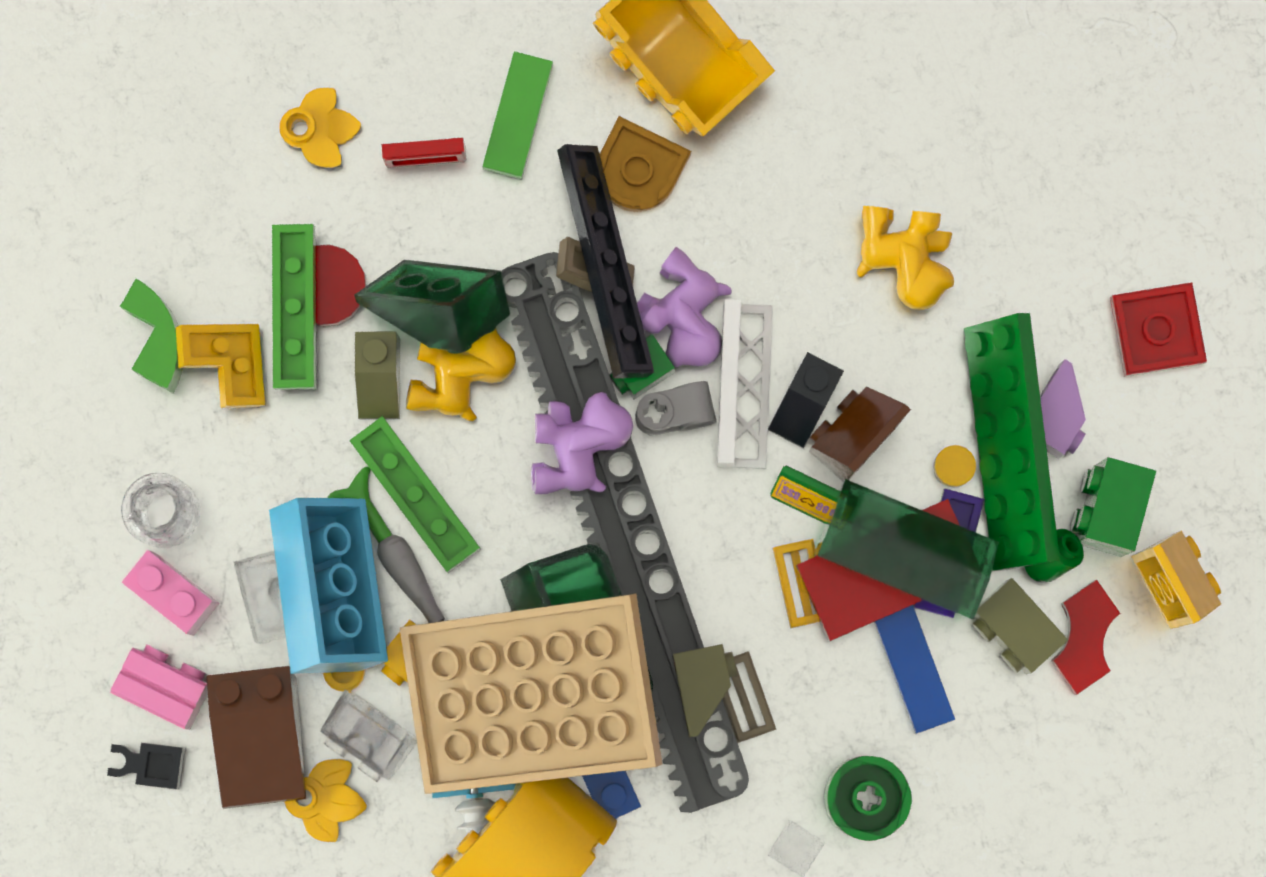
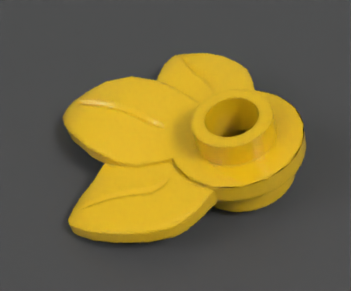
(325, 131)
(330, 801)

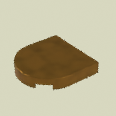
(640, 166)

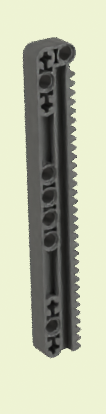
(664, 617)

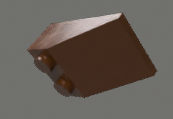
(857, 432)
(256, 736)

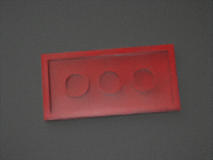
(853, 601)

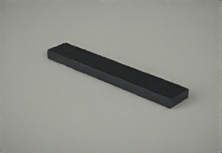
(605, 261)

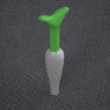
(394, 551)

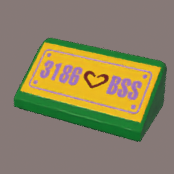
(804, 494)

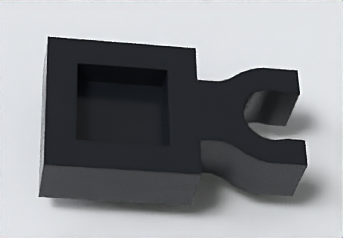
(154, 765)

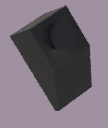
(805, 400)

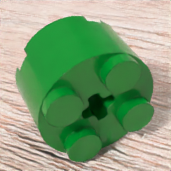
(879, 818)

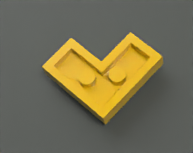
(235, 353)

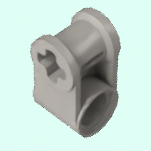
(683, 407)

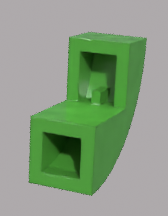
(159, 356)

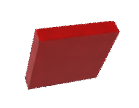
(1158, 329)

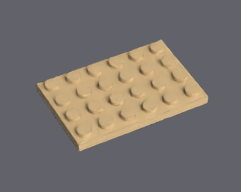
(531, 695)

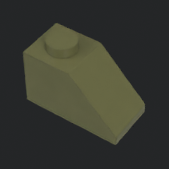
(377, 374)
(703, 682)

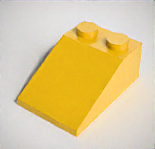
(1178, 580)

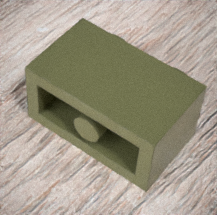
(1018, 628)

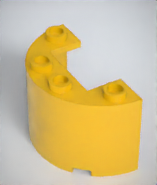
(683, 57)
(537, 832)

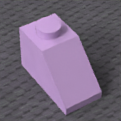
(1062, 411)

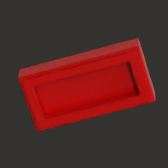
(424, 152)

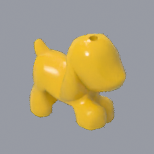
(919, 278)
(486, 361)

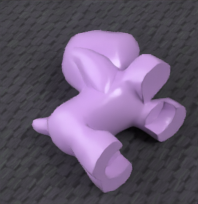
(692, 337)
(601, 427)

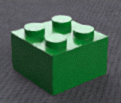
(1113, 506)

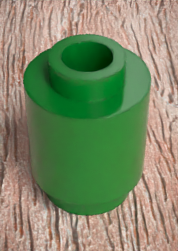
(1071, 556)

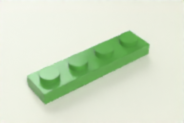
(294, 306)
(415, 494)

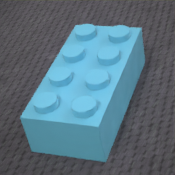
(328, 585)

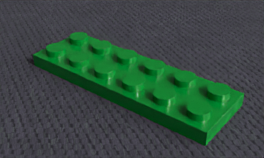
(1011, 442)

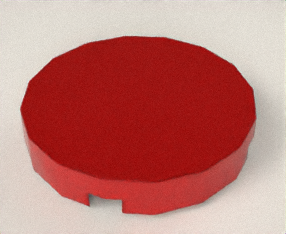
(337, 281)

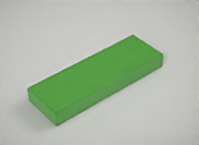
(517, 115)

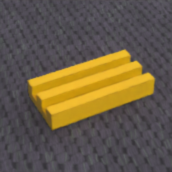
(793, 548)

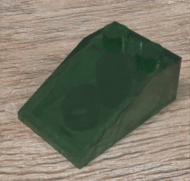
(438, 302)

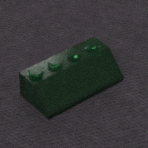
(907, 549)

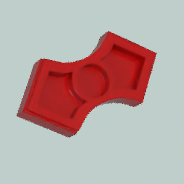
(1082, 656)

